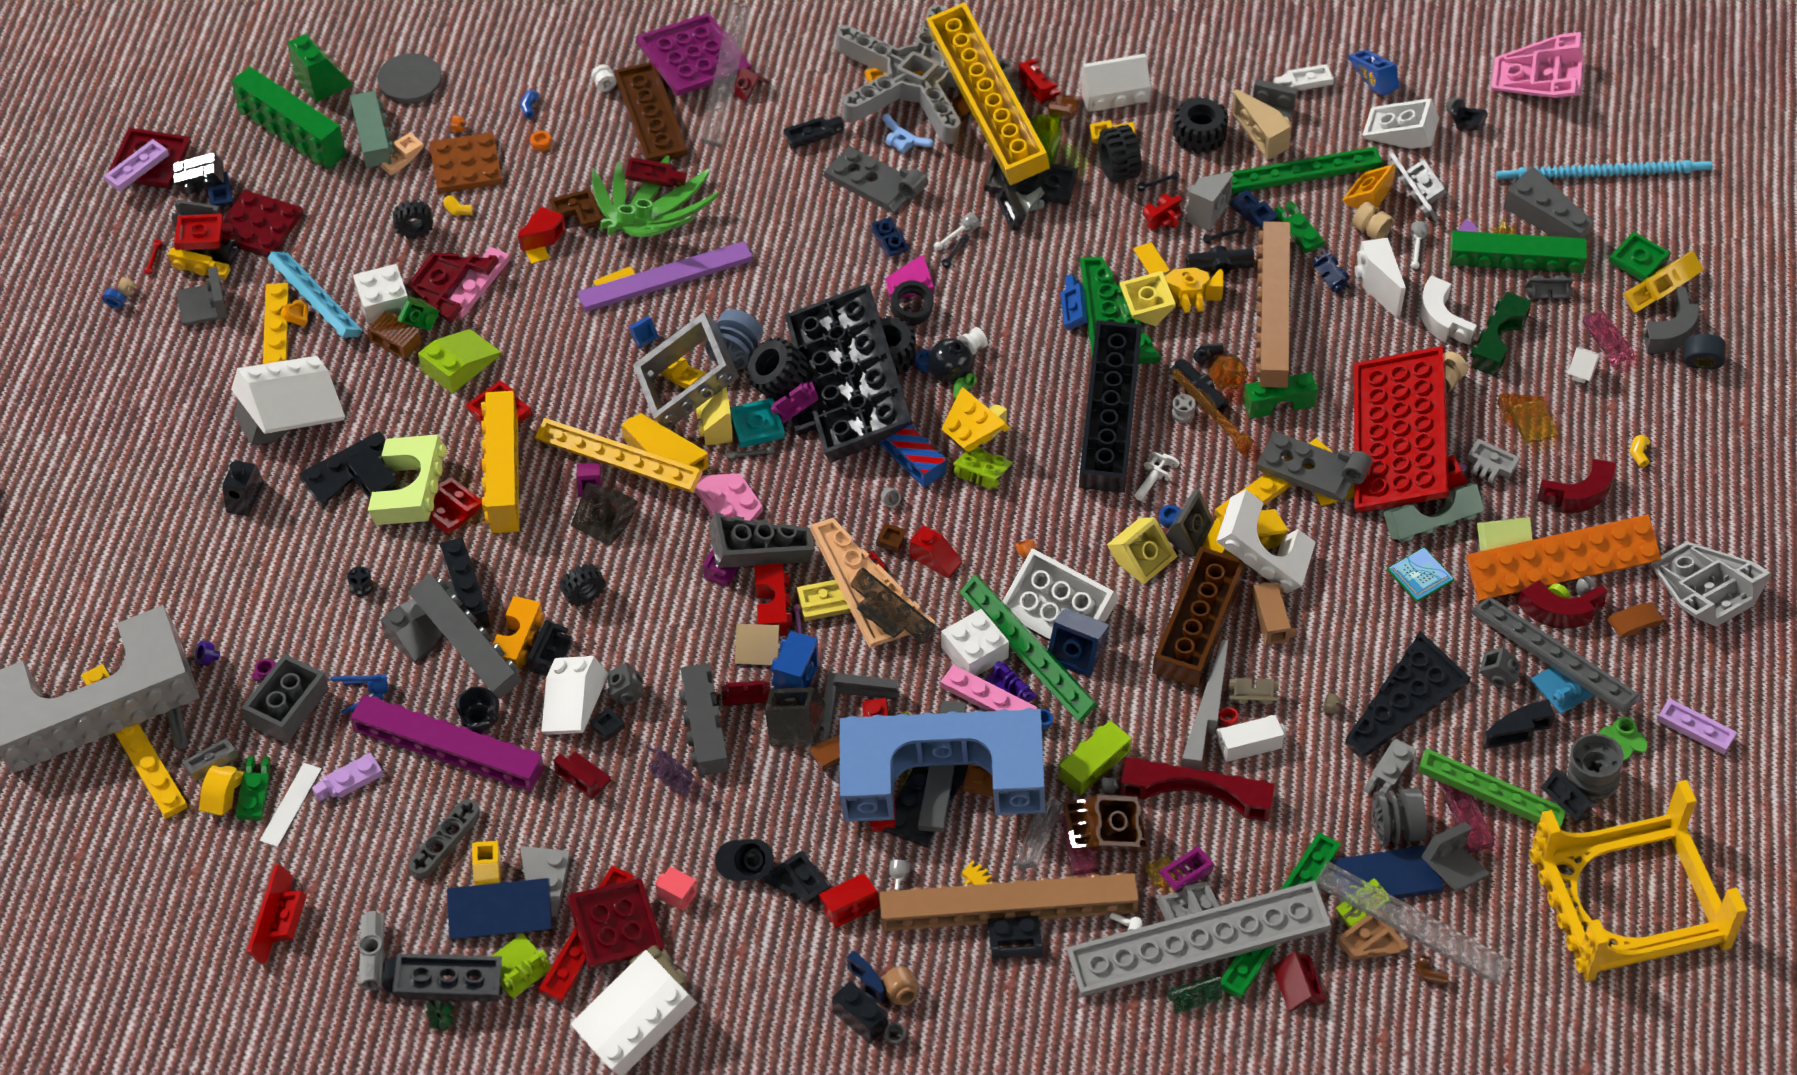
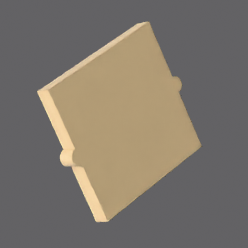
(756, 644)

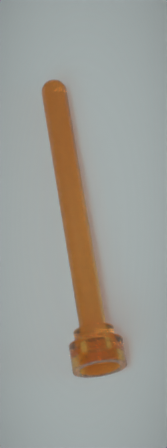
(1241, 440)

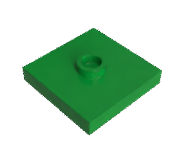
(1639, 257)

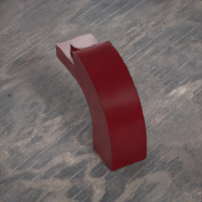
(1581, 495)
(1560, 612)

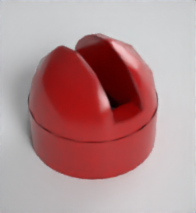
(1228, 712)

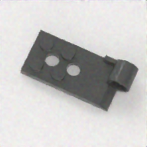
(889, 190)
(1331, 472)

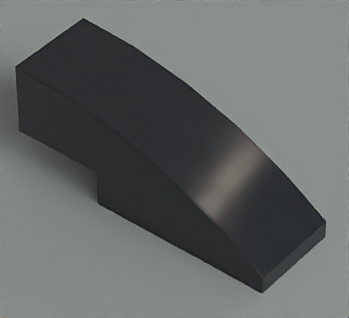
(1520, 725)

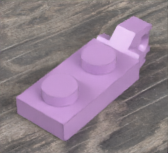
(348, 778)

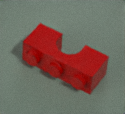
(771, 584)

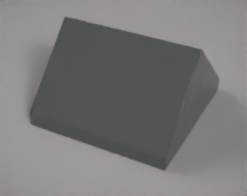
(1191, 524)

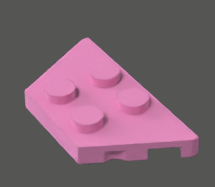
(729, 496)

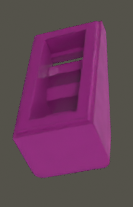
(1195, 855)

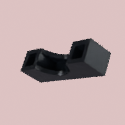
(464, 580)

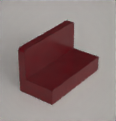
(581, 774)
(1298, 981)

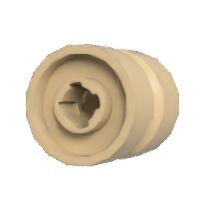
(1374, 222)
(1455, 369)

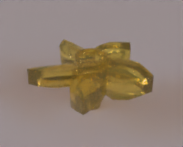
(1503, 228)

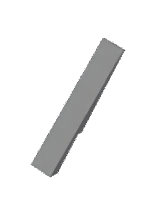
(1207, 713)

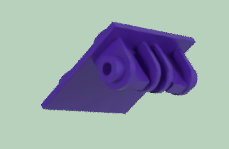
(1008, 680)

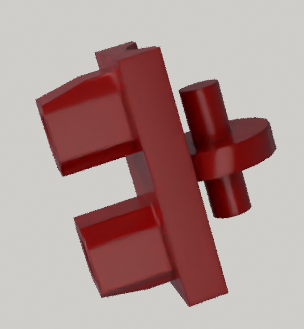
(1165, 214)

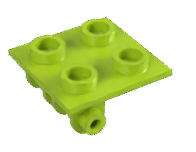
(983, 465)
(521, 965)

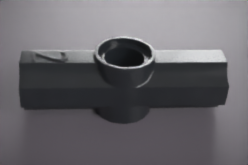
(1221, 258)
(1202, 383)

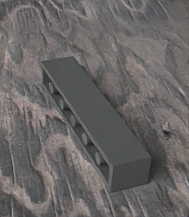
(465, 636)

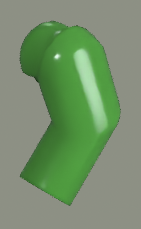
(966, 382)

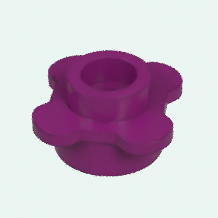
(262, 666)

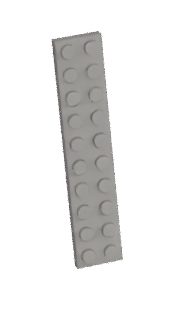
(1198, 938)

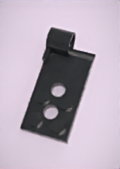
(421, 977)

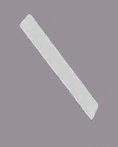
(290, 804)

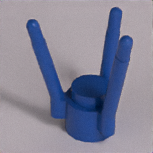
(376, 684)

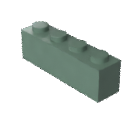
(371, 128)

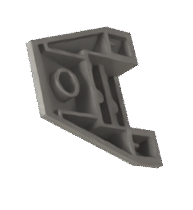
(1710, 582)

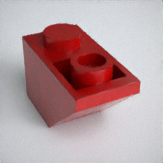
(541, 230)

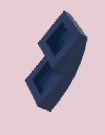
(221, 193)
(1252, 209)
(869, 979)

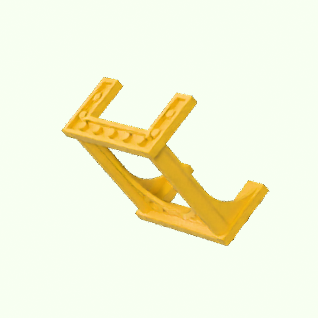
(1592, 947)

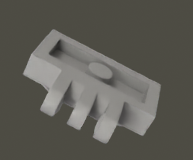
(1491, 461)

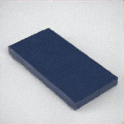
(1398, 871)
(499, 909)

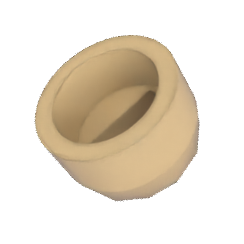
(125, 286)

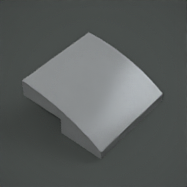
(1192, 899)

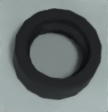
(916, 288)

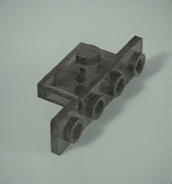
(889, 609)

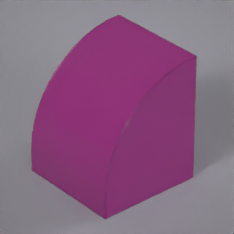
(586, 474)

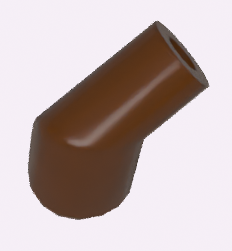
(1428, 974)

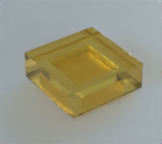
(1154, 868)

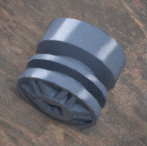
(740, 334)

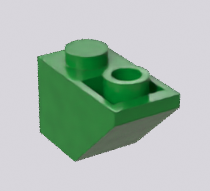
(418, 313)

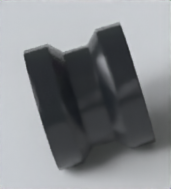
(355, 577)

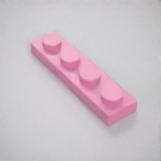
(476, 283)
(980, 691)

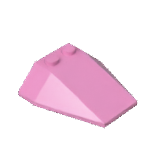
(1542, 69)

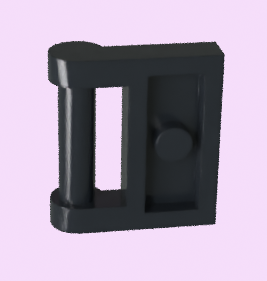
(1014, 932)

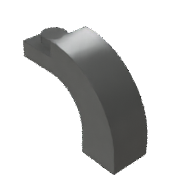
(1671, 334)

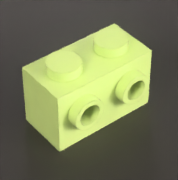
(1503, 533)

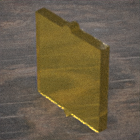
(1533, 421)

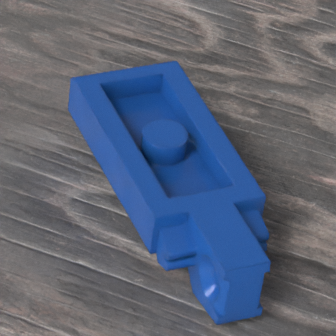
(1073, 303)

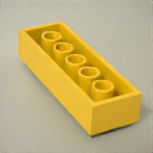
(500, 462)

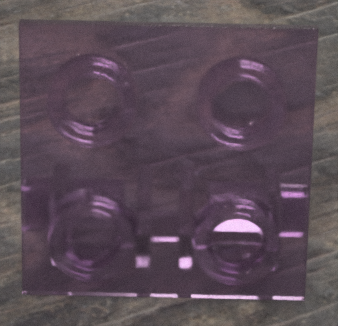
(671, 772)

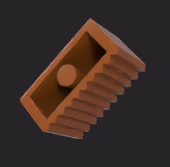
(394, 335)

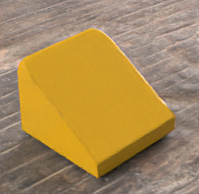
(1214, 288)

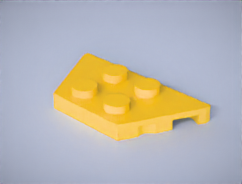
(971, 422)

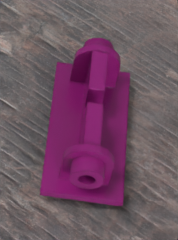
(799, 400)

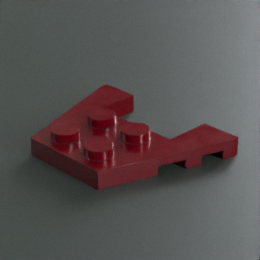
(442, 274)

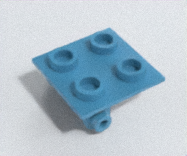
(1560, 689)

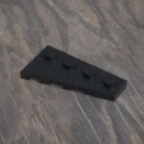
(330, 477)

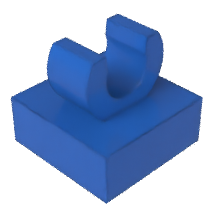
(643, 332)

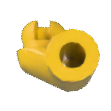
(456, 208)
(1636, 450)

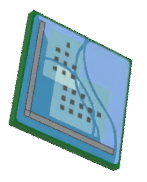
(1420, 574)

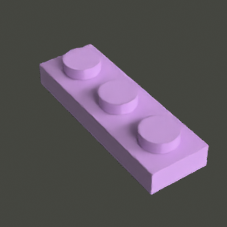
(136, 165)
(1696, 726)

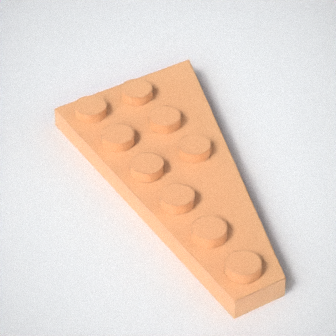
(844, 562)

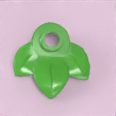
(1629, 739)

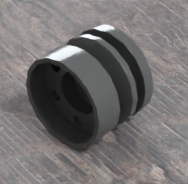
(1596, 765)
(1394, 816)

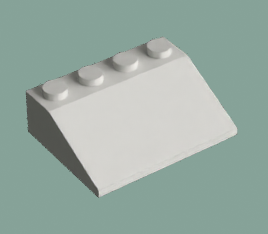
(288, 394)
(1047, 587)
(633, 1013)

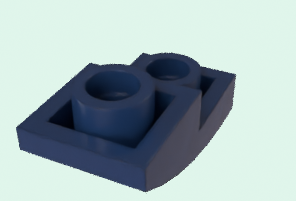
(889, 237)

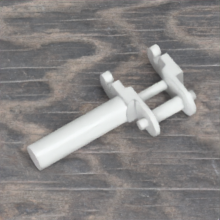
(1155, 472)

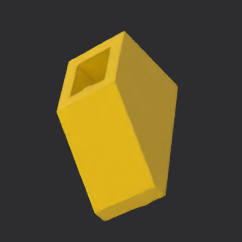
(486, 862)

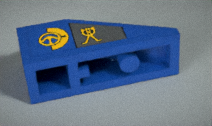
(1376, 71)

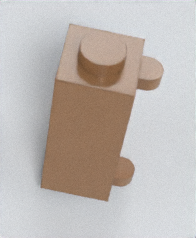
(1272, 613)

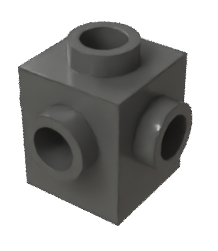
(1500, 667)
(625, 684)

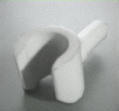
(1133, 923)

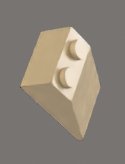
(1262, 123)

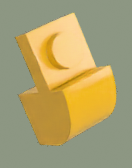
(219, 788)

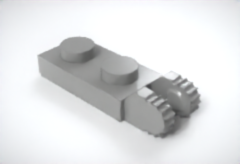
(1391, 766)

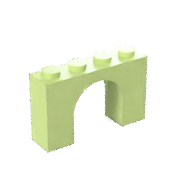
(416, 500)

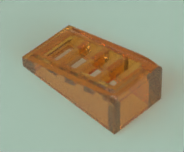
(1506, 400)

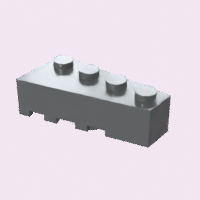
(753, 543)

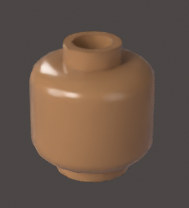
(900, 985)

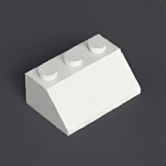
(1116, 83)

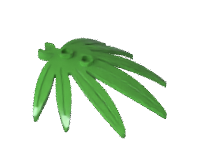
(642, 216)

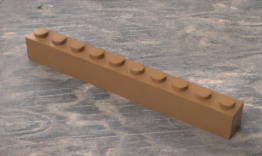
(1274, 304)
(977, 903)

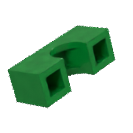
(1300, 392)

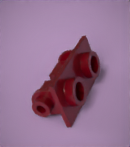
(745, 693)

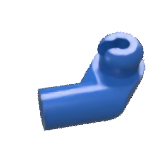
(525, 104)

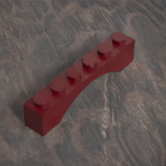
(1246, 796)

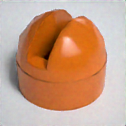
(456, 124)
(1024, 547)

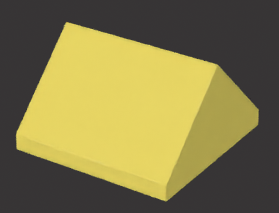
(1148, 298)

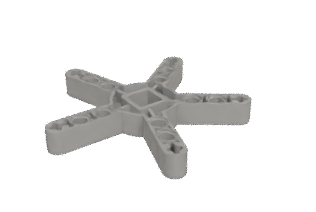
(900, 81)

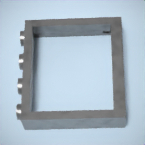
(671, 351)

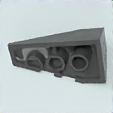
(412, 629)

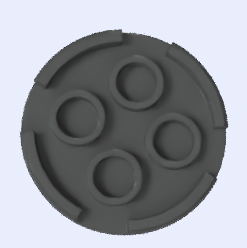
(409, 78)

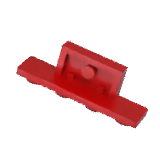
(277, 915)

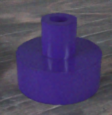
(205, 653)

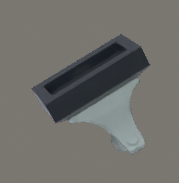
(1016, 206)

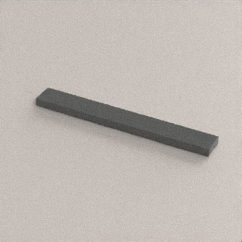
(1556, 655)

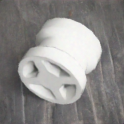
(603, 78)
(975, 339)

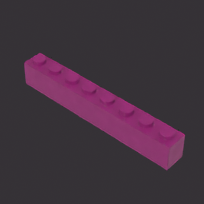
(447, 742)

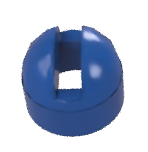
(1046, 719)

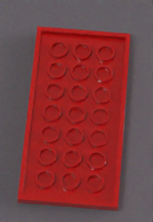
(1402, 428)

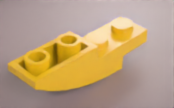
(1663, 281)

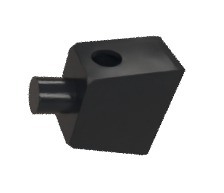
(241, 480)

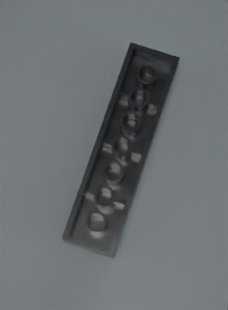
(1110, 406)

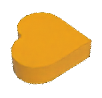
(296, 312)

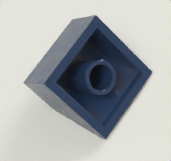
(1077, 641)

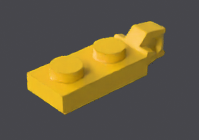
(196, 262)

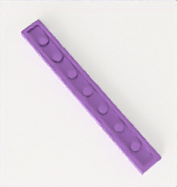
(664, 276)

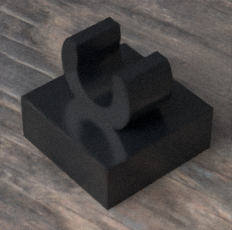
(607, 724)

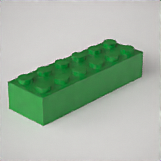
(288, 118)

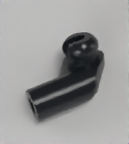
(1204, 352)

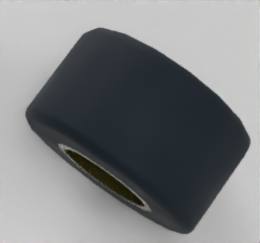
(1704, 351)

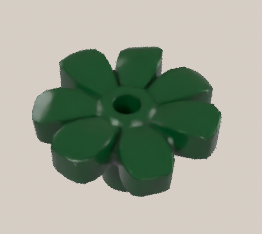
(440, 1014)

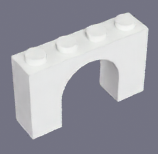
(1240, 537)

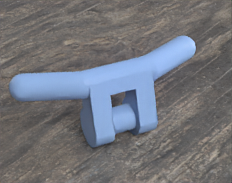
(908, 139)

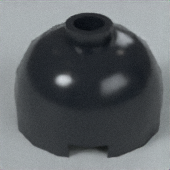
(950, 359)

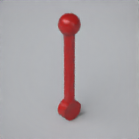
(157, 244)

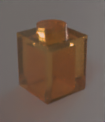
(1228, 372)

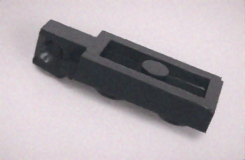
(812, 131)

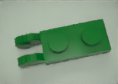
(1300, 228)
(253, 790)

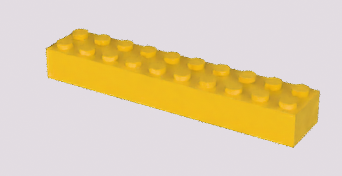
(988, 94)

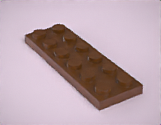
(650, 112)

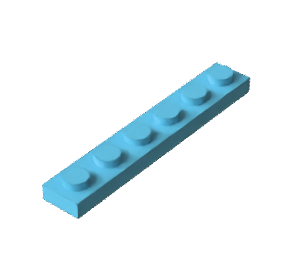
(315, 294)

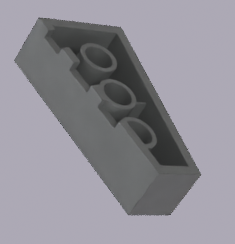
(1546, 207)
(703, 719)

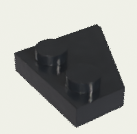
(797, 878)

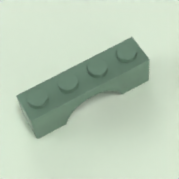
(1407, 521)

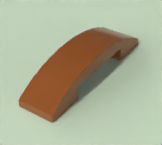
(1065, 106)

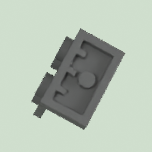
(1277, 96)
(202, 302)
(1452, 860)

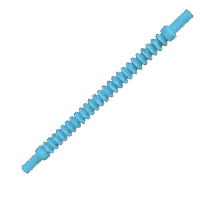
(1686, 167)

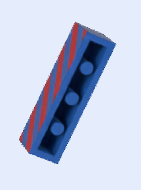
(916, 455)

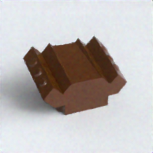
(1106, 824)

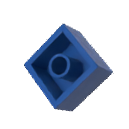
(796, 662)

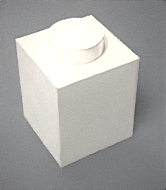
(1583, 364)

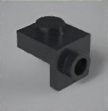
(1468, 118)

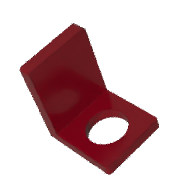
(746, 82)

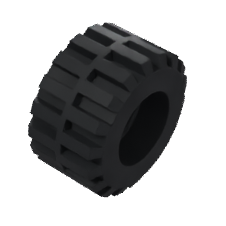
(1200, 124)
(1119, 153)
(903, 342)
(776, 368)

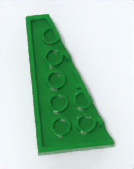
(1107, 303)

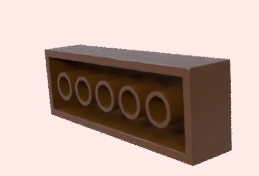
(1198, 617)

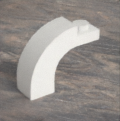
(1437, 317)

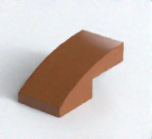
(1634, 619)
(827, 752)

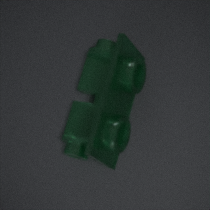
(1201, 993)

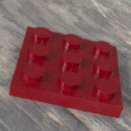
(163, 173)
(260, 223)
(614, 922)

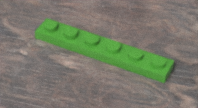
(1487, 787)

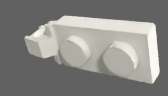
(1307, 77)

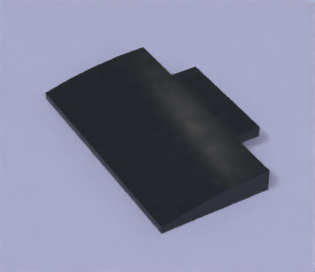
(850, 372)

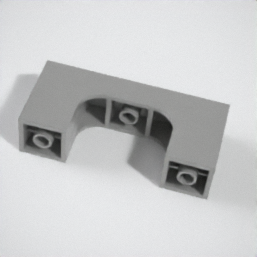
(146, 685)

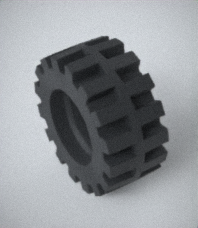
(413, 228)
(582, 584)

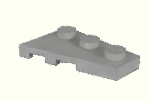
(550, 864)

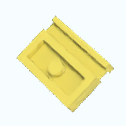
(822, 600)

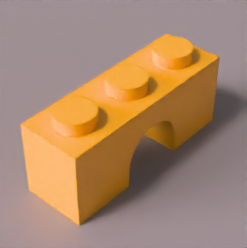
(525, 617)

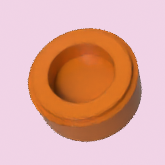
(540, 141)

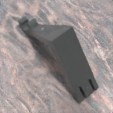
(853, 685)

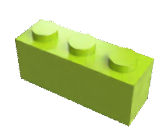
(1094, 757)

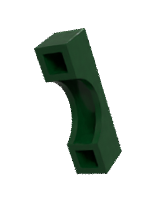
(1510, 315)

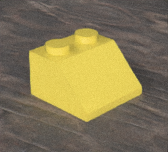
(716, 419)
(1142, 549)

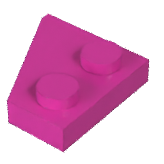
(913, 271)

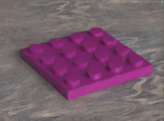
(686, 52)

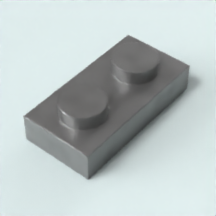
(217, 755)

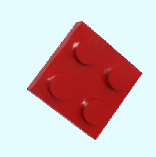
(198, 232)

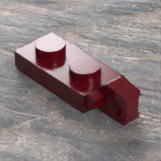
(654, 173)

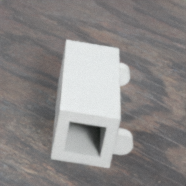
(1251, 738)

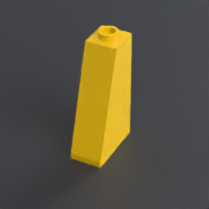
(654, 438)

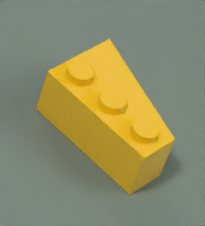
(1269, 530)

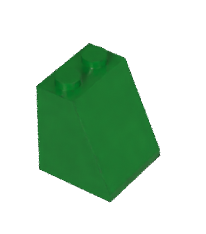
(315, 69)

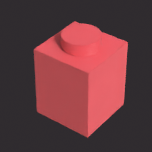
(676, 888)

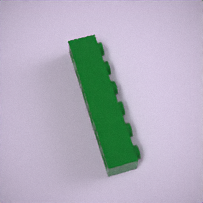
(1517, 251)

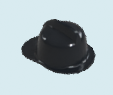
(744, 859)

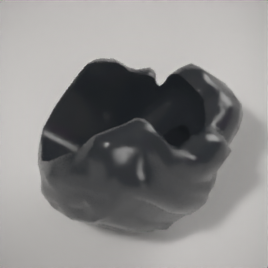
(478, 709)

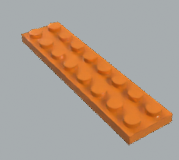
(1563, 557)

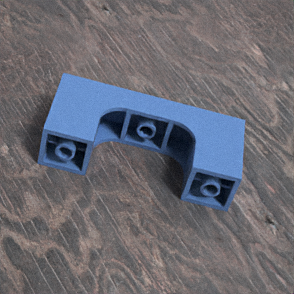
(883, 747)

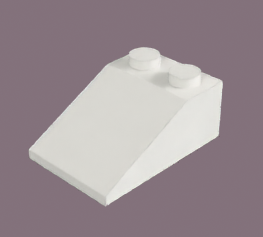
(1403, 124)
(1381, 274)
(571, 694)

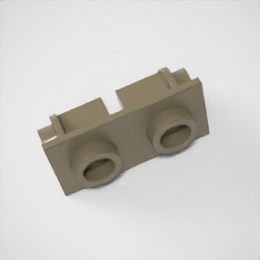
(1262, 692)

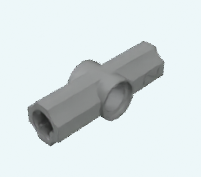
(371, 962)

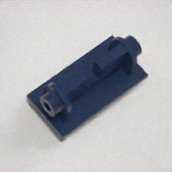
(1337, 278)

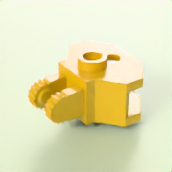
(1188, 289)

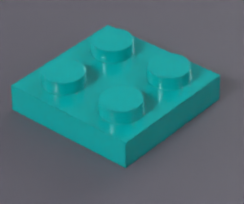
(756, 423)

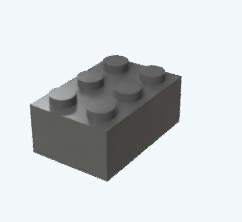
(285, 698)

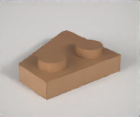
(1371, 939)

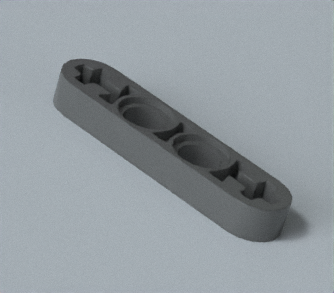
(439, 836)

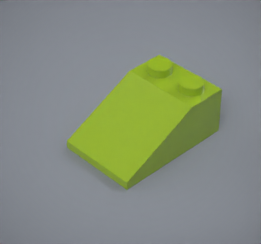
(457, 358)

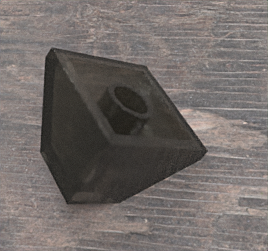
(603, 513)

